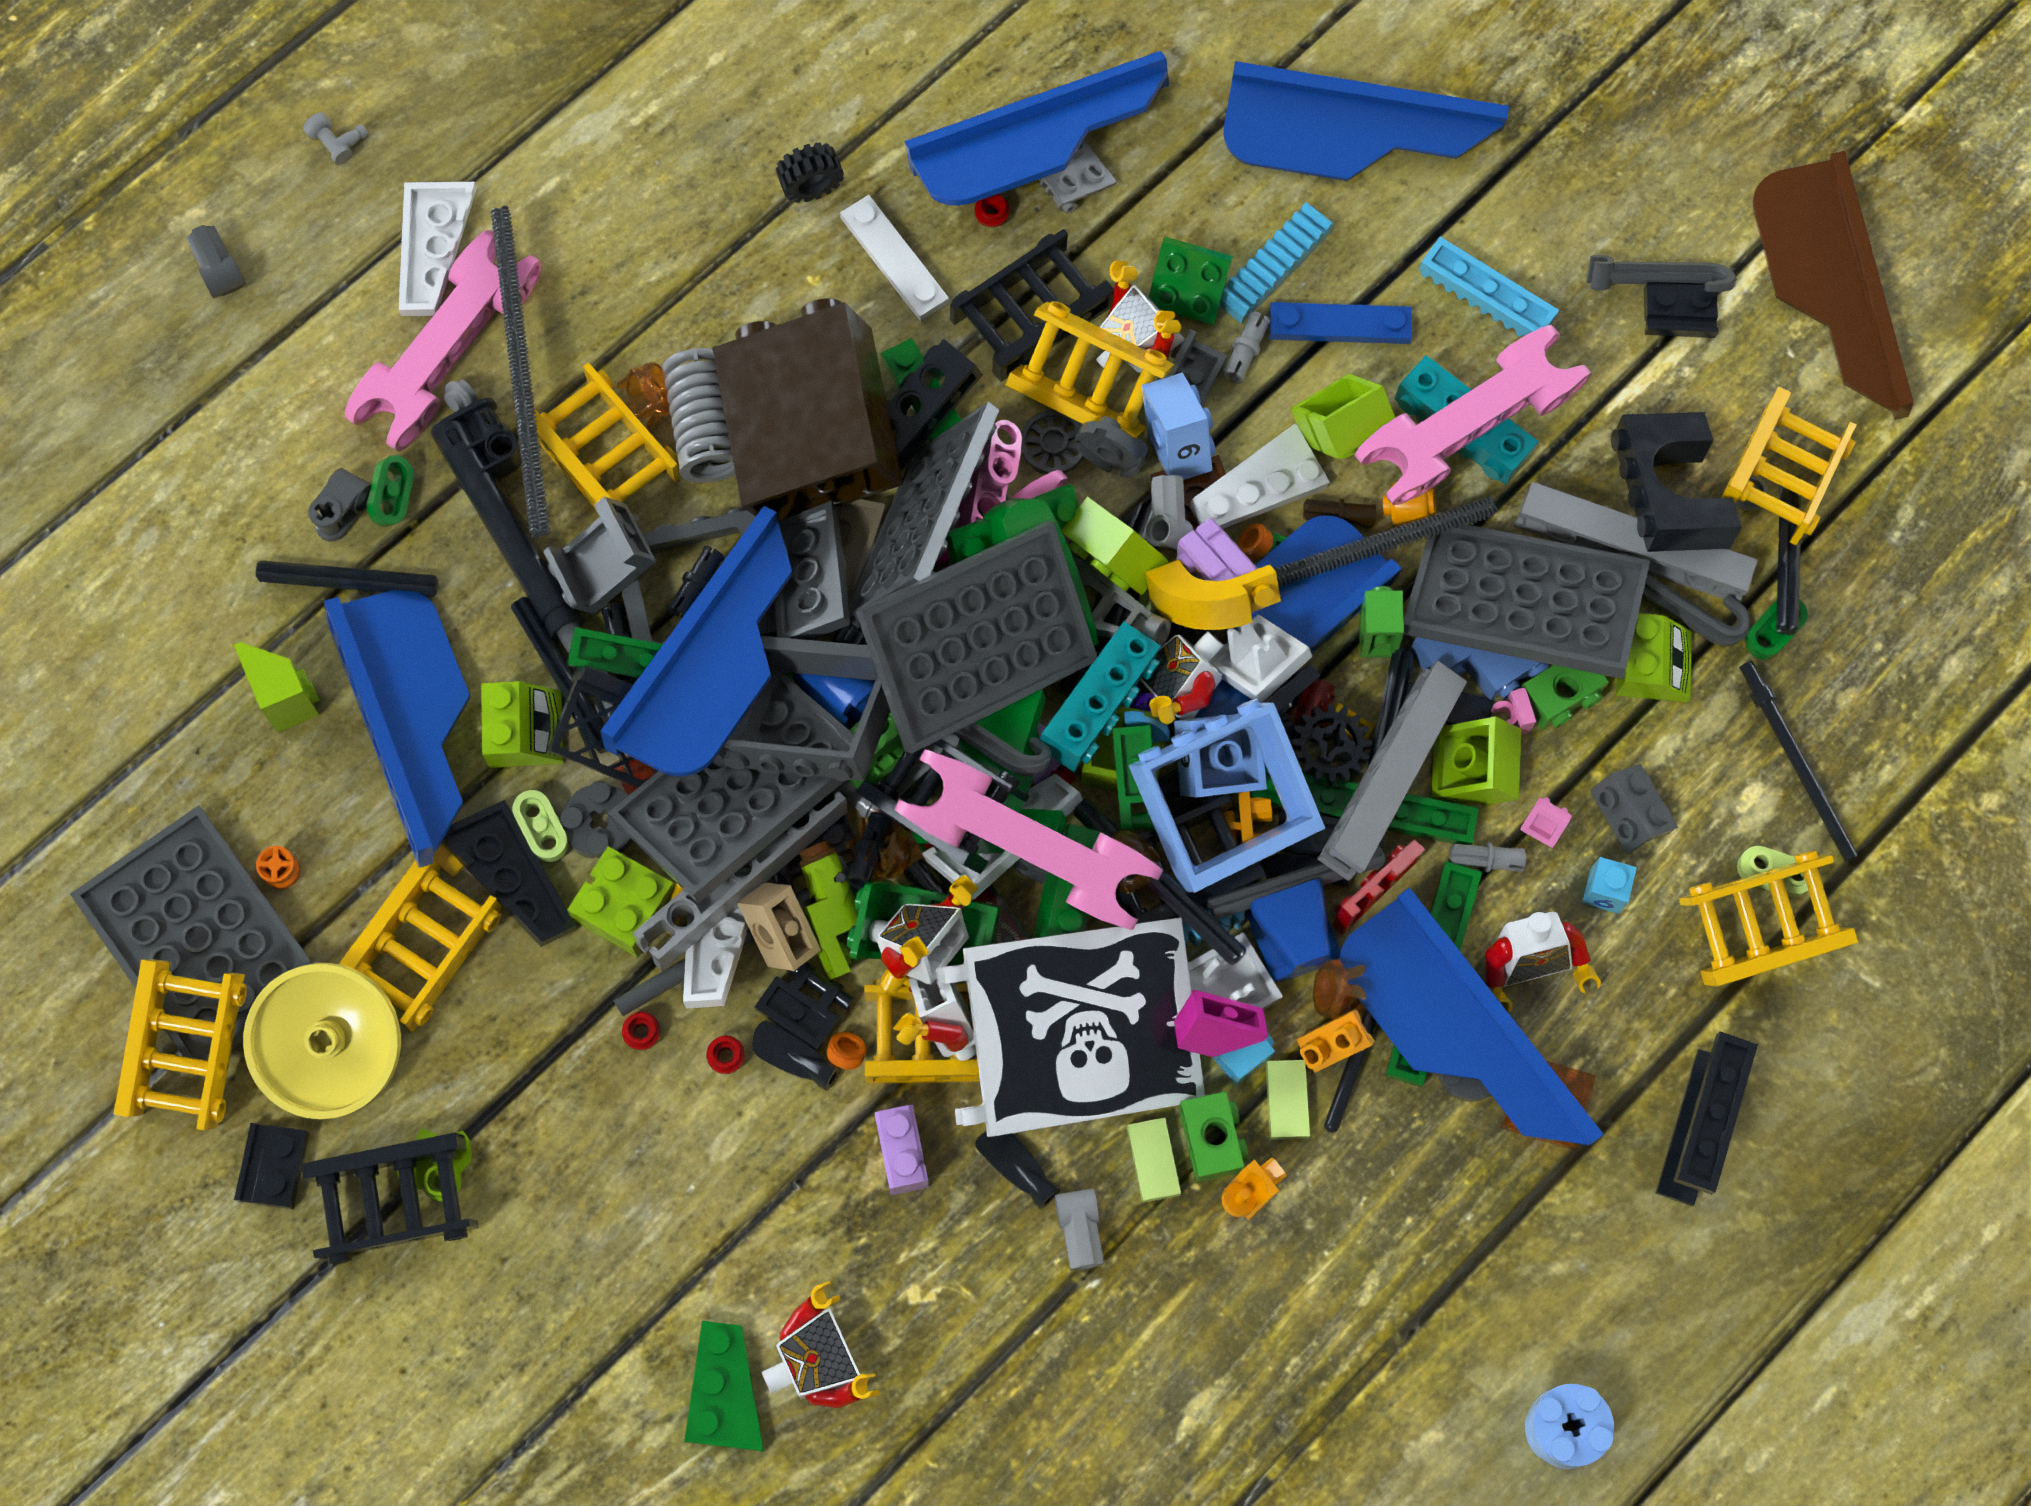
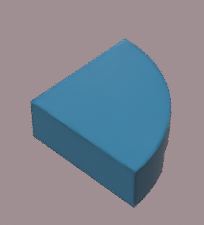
(1160, 731)

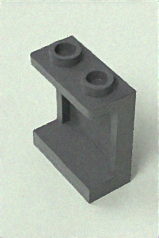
(601, 558)

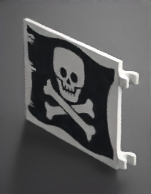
(1078, 1026)

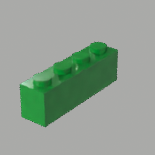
(1054, 914)

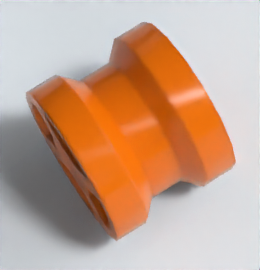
(274, 860)

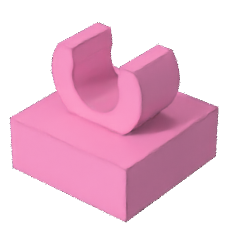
(1518, 710)
(1546, 822)

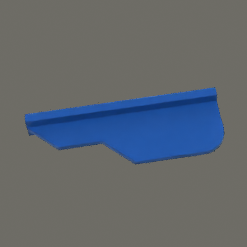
(1343, 124)
(1030, 135)
(1314, 606)
(709, 663)
(408, 701)
(1453, 1023)

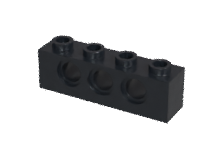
(935, 403)

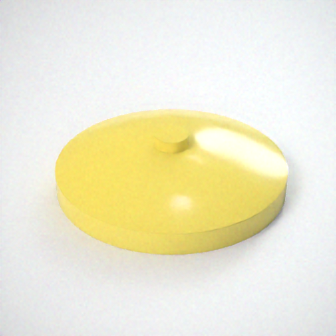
(322, 1040)

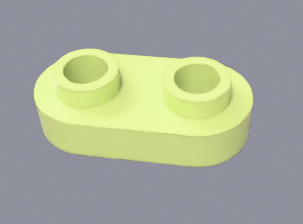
(542, 827)
(1772, 860)

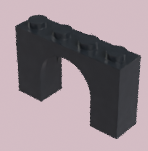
(1663, 517)

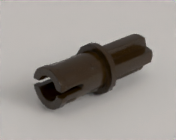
(1351, 512)

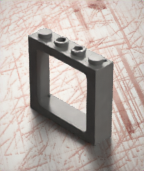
(672, 536)
(812, 658)

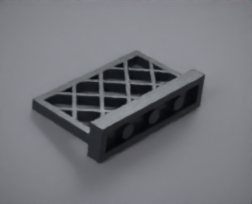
(601, 688)

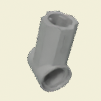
(1168, 513)
(1079, 1218)

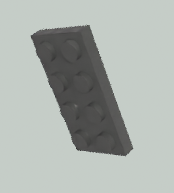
(816, 594)

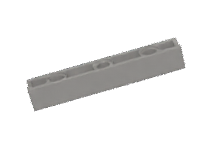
(1604, 529)
(1392, 771)
(725, 897)

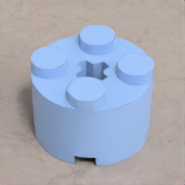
(1575, 1448)

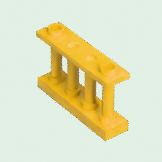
(1062, 394)
(1766, 439)
(587, 476)
(401, 908)
(1794, 945)
(142, 1057)
(922, 1066)

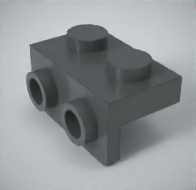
(1198, 363)
(1633, 807)

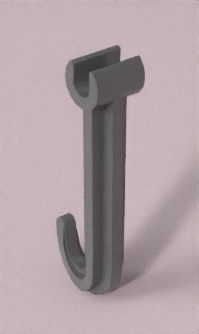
(1605, 271)
(1696, 617)
(1005, 754)

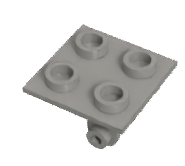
(1081, 178)

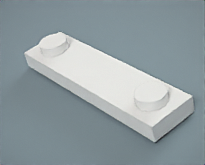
(894, 258)

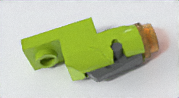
(835, 905)

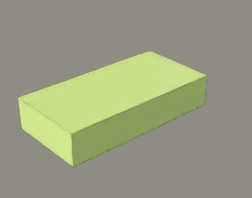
(1287, 1099)
(1153, 1160)

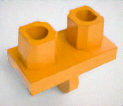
(1251, 811)
(1334, 1041)
(1252, 1188)

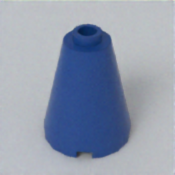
(838, 695)

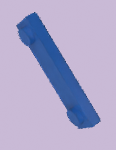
(1340, 323)

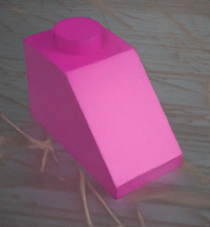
(1218, 1025)

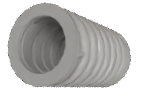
(697, 416)

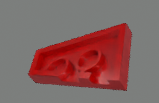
(1376, 885)

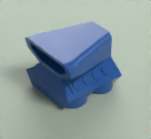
(1293, 931)

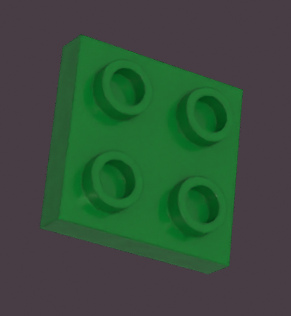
(1189, 280)

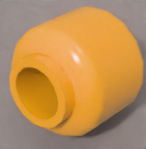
(1411, 510)

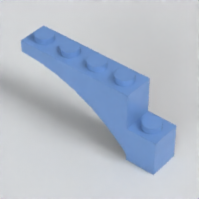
(1491, 671)

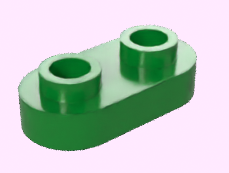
(390, 493)
(1766, 629)

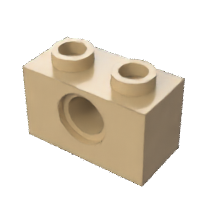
(779, 926)

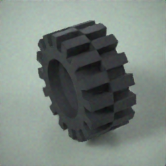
(809, 172)

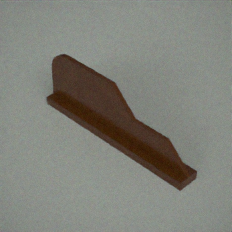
(1829, 272)

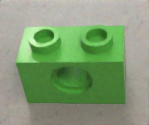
(1381, 622)
(1554, 709)
(1207, 1159)

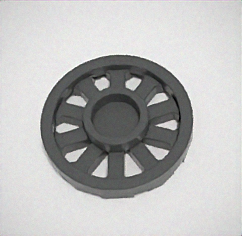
(1052, 442)

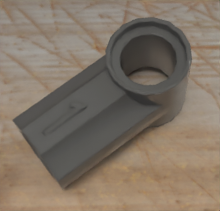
(216, 265)

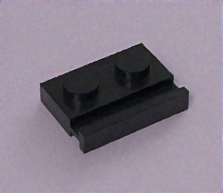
(1680, 310)
(271, 1166)

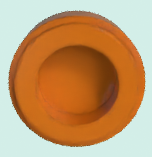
(1255, 541)
(846, 1050)

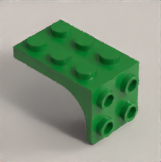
(886, 897)

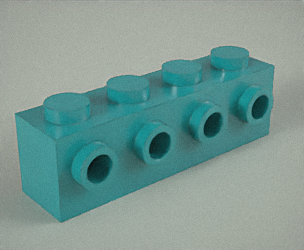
(1498, 451)
(1100, 695)

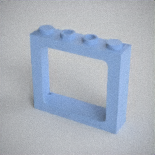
(1301, 811)

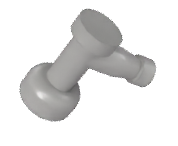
(319, 127)

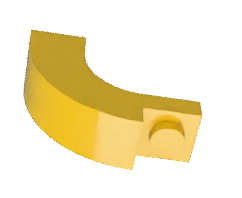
(1210, 603)

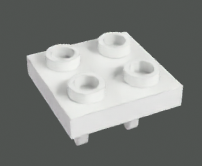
(1259, 658)
(1242, 982)

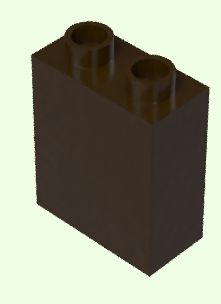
(807, 411)

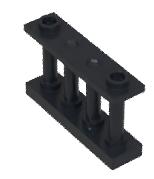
(1007, 356)
(886, 794)
(1209, 809)
(1706, 1119)
(366, 1168)

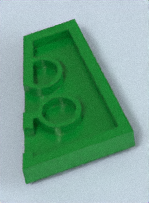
(722, 1392)

